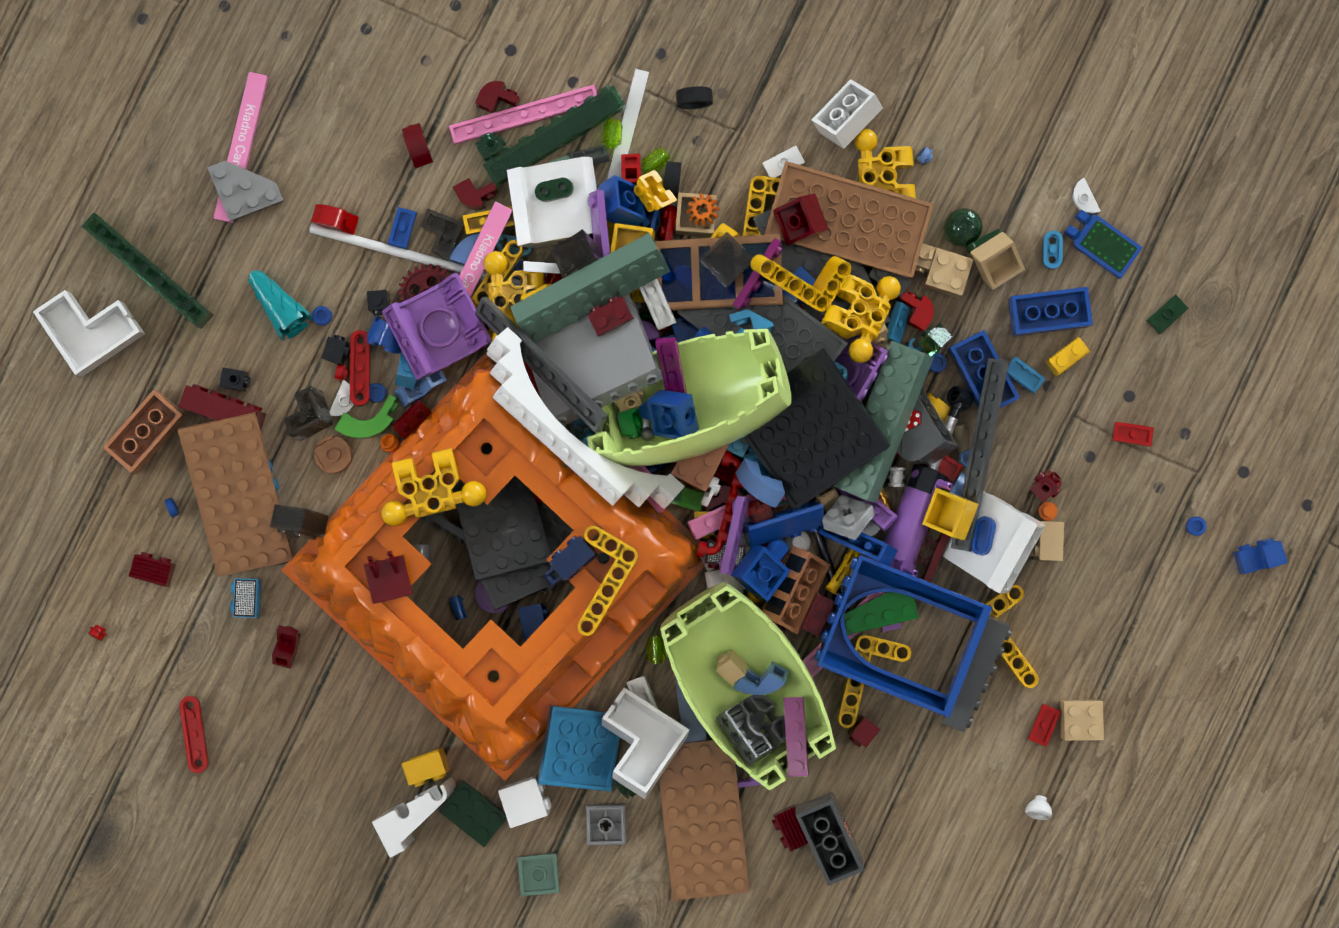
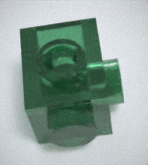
(490, 145)
(934, 339)

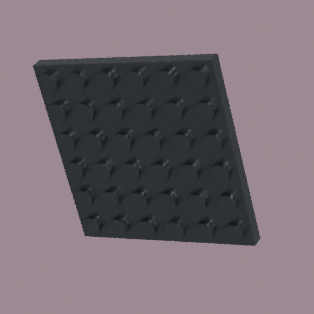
(819, 434)

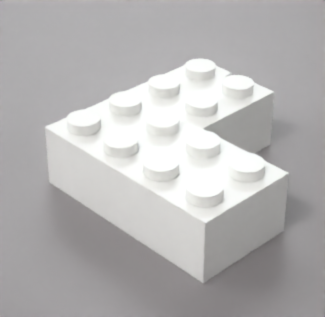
(87, 341)
(652, 738)

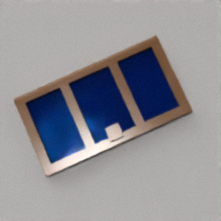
(693, 285)

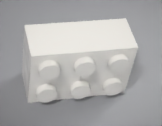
(847, 113)

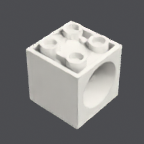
(524, 801)

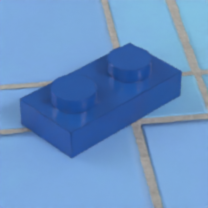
(402, 228)

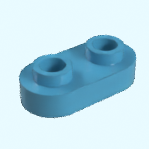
(1052, 250)

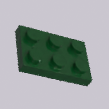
(473, 813)

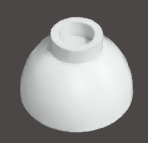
(802, 541)
(1039, 808)

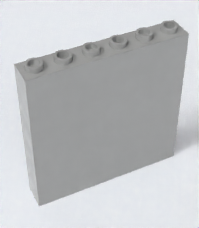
(601, 365)

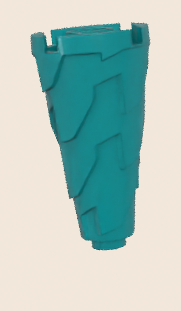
(281, 309)

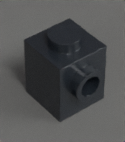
(377, 301)
(336, 350)
(234, 379)

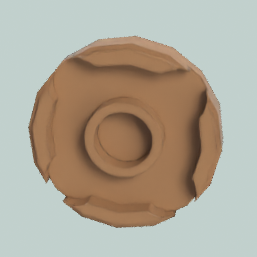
(333, 454)

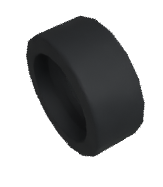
(694, 97)
(672, 177)

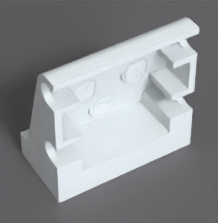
(547, 223)
(1012, 544)
(399, 822)

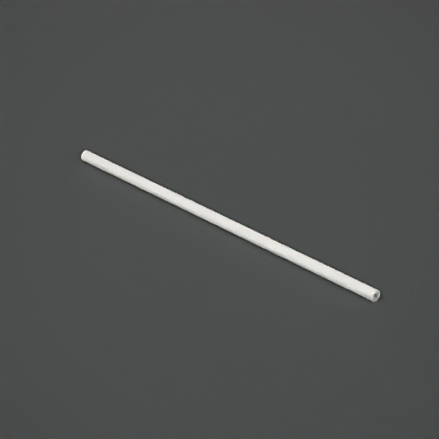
(393, 250)

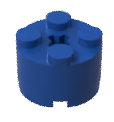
(381, 334)

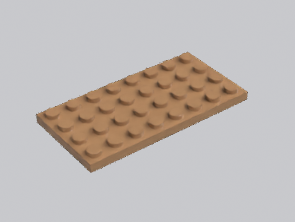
(862, 220)
(235, 493)
(703, 823)

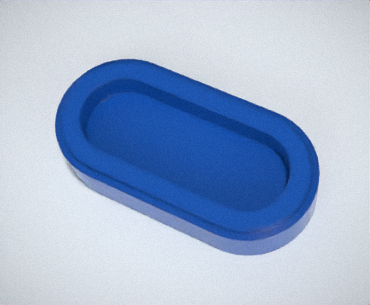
(983, 536)

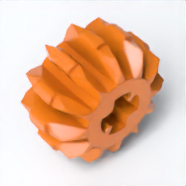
(700, 204)

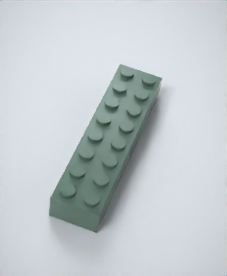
(590, 287)
(890, 408)

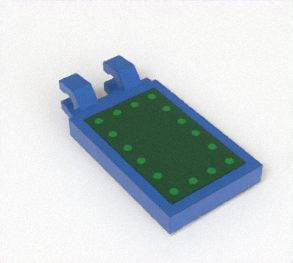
(1103, 243)

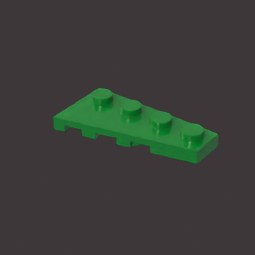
(880, 612)

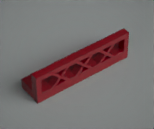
(935, 557)

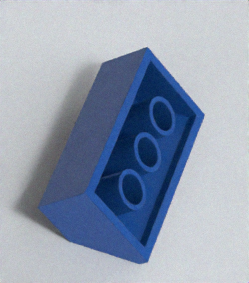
(784, 524)

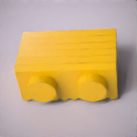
(1067, 356)

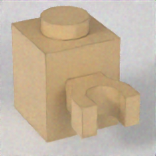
(925, 258)

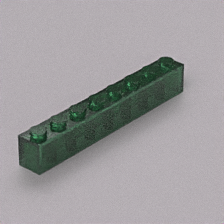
(556, 135)
(147, 270)

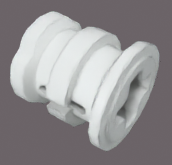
(896, 477)

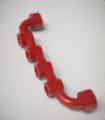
(727, 517)

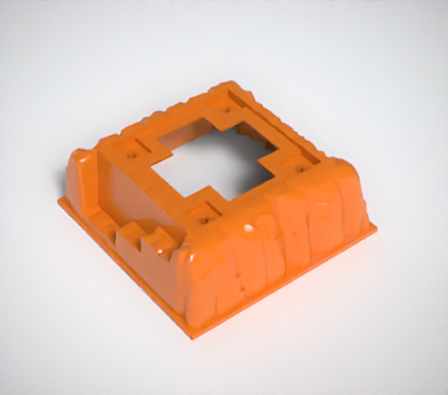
(557, 662)

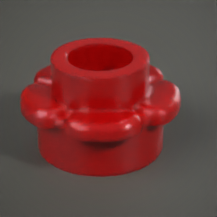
(341, 372)
(97, 632)

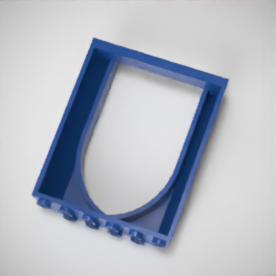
(842, 658)

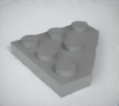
(243, 190)

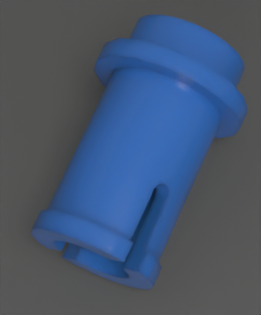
(458, 608)

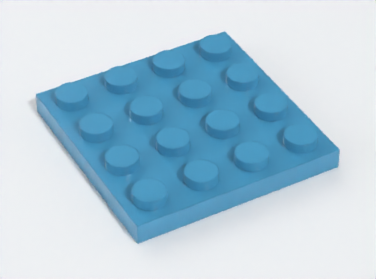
(578, 750)

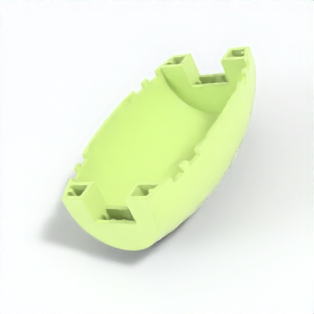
(735, 389)
(726, 621)

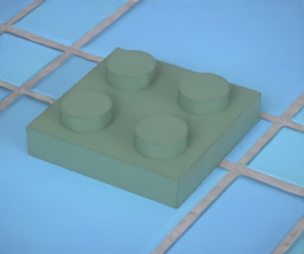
(538, 874)

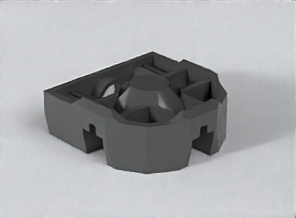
(751, 717)

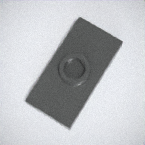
(598, 154)

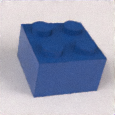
(621, 202)

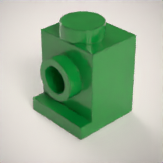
(630, 423)

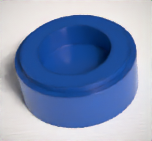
(322, 316)
(938, 364)
(377, 392)
(172, 507)
(1196, 526)

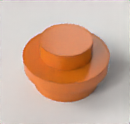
(389, 442)
(1047, 511)

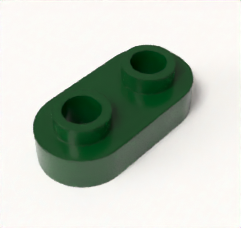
(553, 189)
(977, 243)

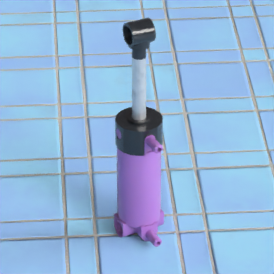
(908, 531)

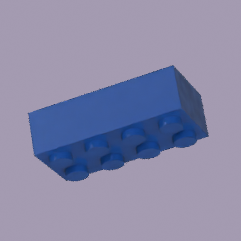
(1050, 311)
(971, 362)

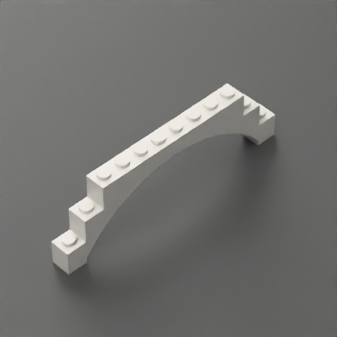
(602, 474)

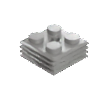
(848, 517)
(616, 831)

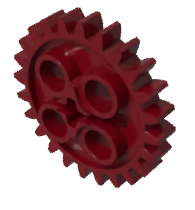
(420, 278)

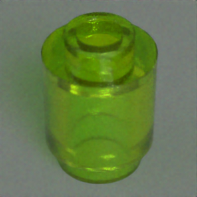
(612, 133)
(655, 160)
(655, 649)

